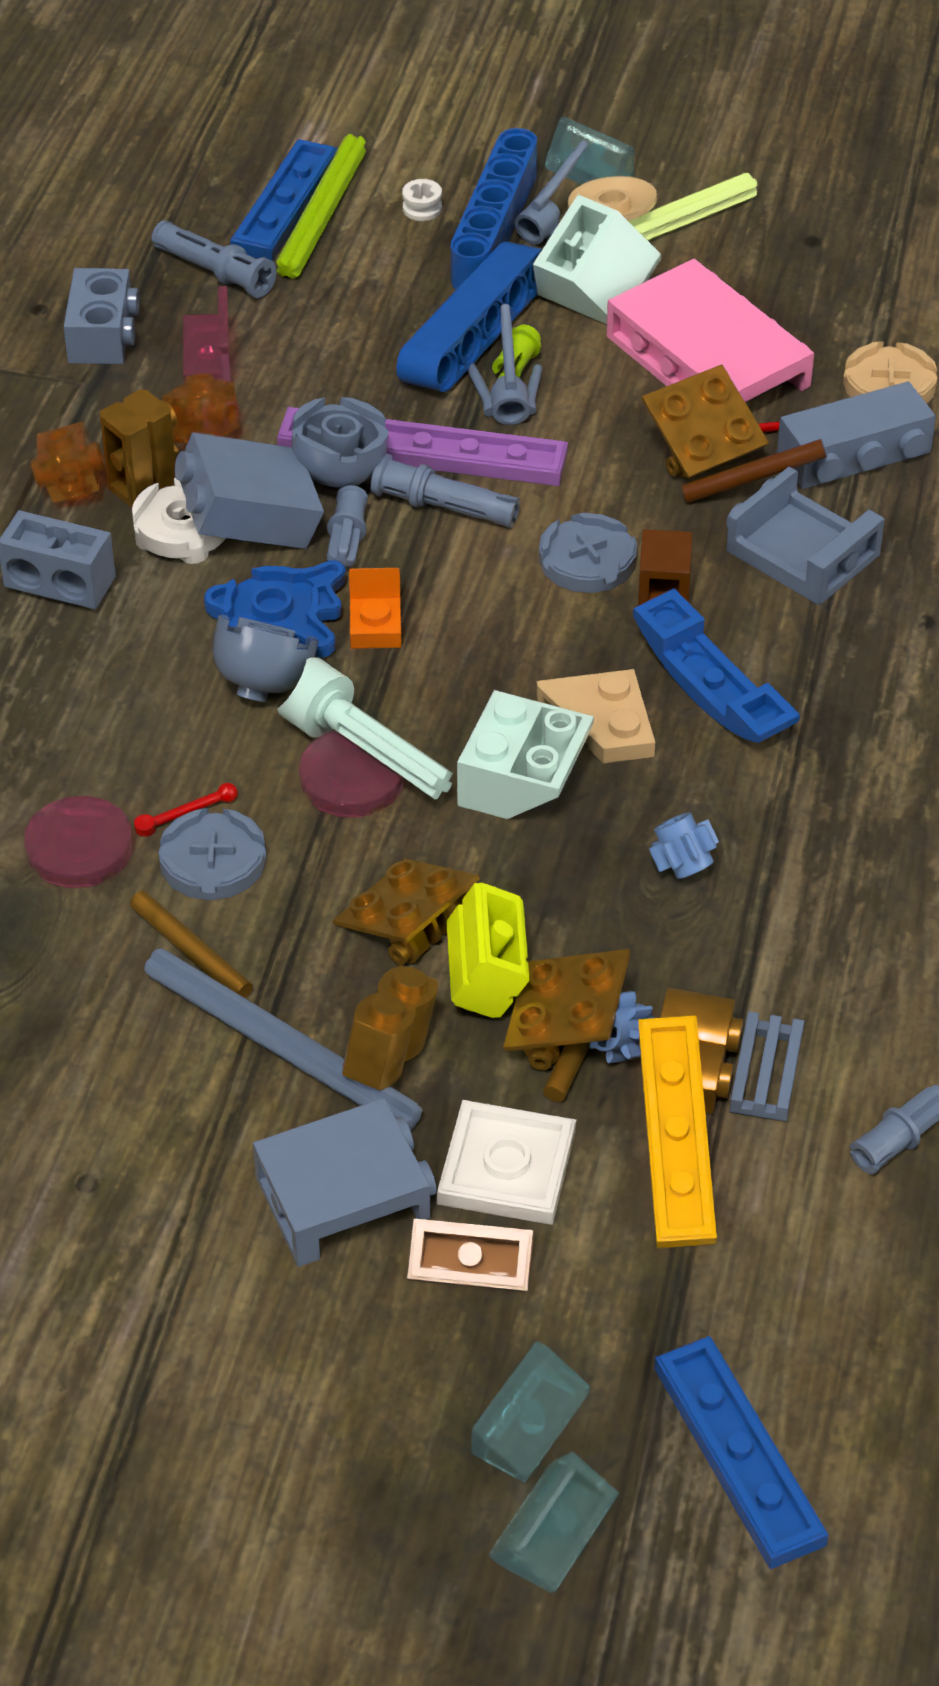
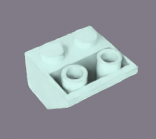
(593, 259)
(519, 755)

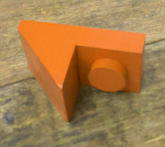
(375, 608)

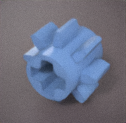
(683, 845)
(624, 1037)

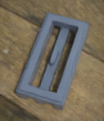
(772, 1031)

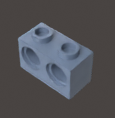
(100, 315)
(57, 559)

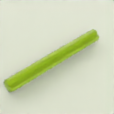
(321, 206)

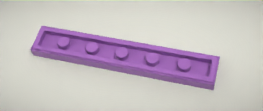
(466, 451)

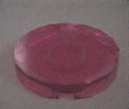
(345, 777)
(78, 841)

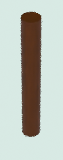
(754, 471)

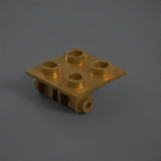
(704, 422)
(408, 907)
(566, 1004)

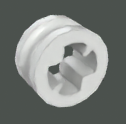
(422, 200)

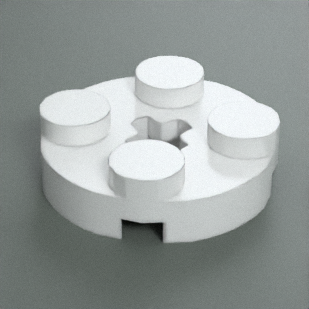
(160, 532)

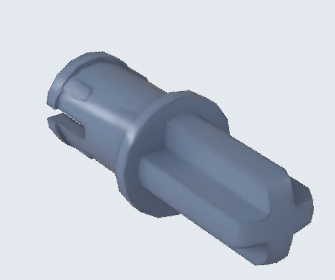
(347, 525)
(896, 1131)

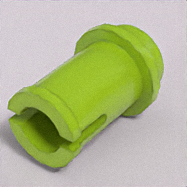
(525, 346)

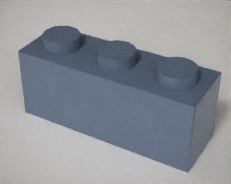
(860, 432)

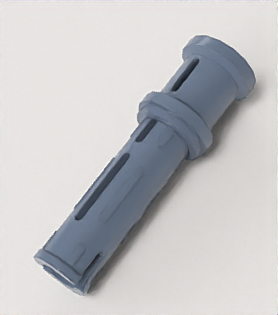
(228, 263)
(424, 487)

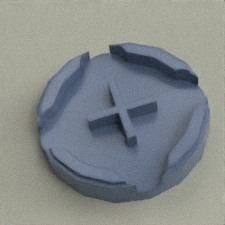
(587, 553)
(212, 854)

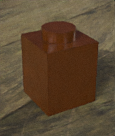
(664, 563)

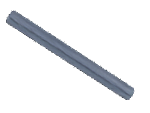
(271, 1033)

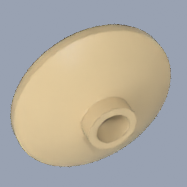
(625, 194)

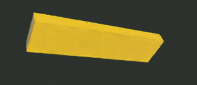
(677, 1132)

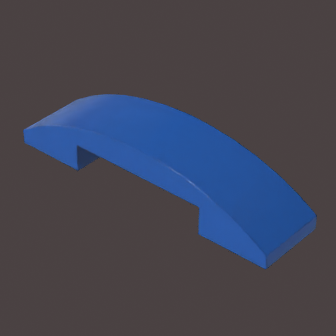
(707, 674)

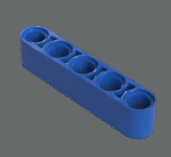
(495, 202)
(469, 319)

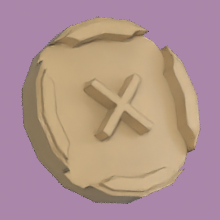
(880, 367)

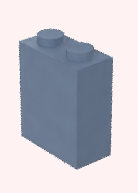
(248, 491)

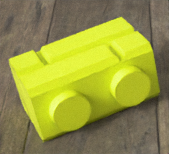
(487, 950)

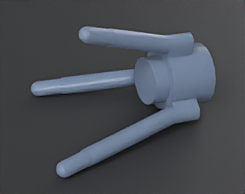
(543, 215)
(509, 397)

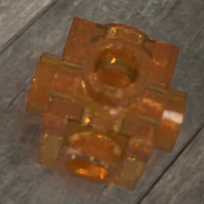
(203, 407)
(67, 463)

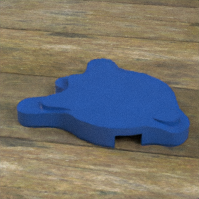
(285, 598)

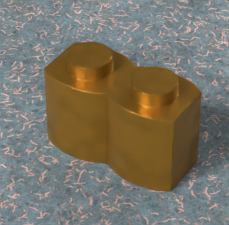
(389, 1027)
(716, 1034)

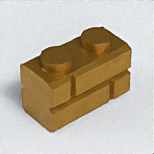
(138, 444)

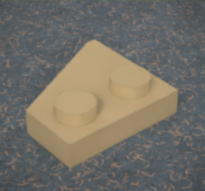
(615, 700)

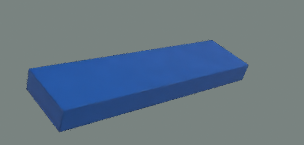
(283, 200)
(741, 1452)

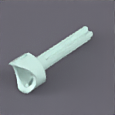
(325, 703)

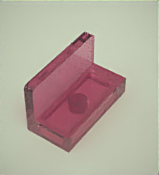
(208, 341)

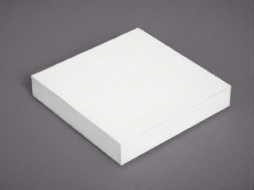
(506, 1162)

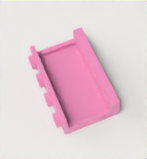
(696, 322)

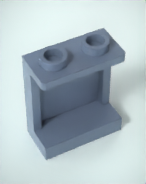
(800, 539)
(341, 1175)

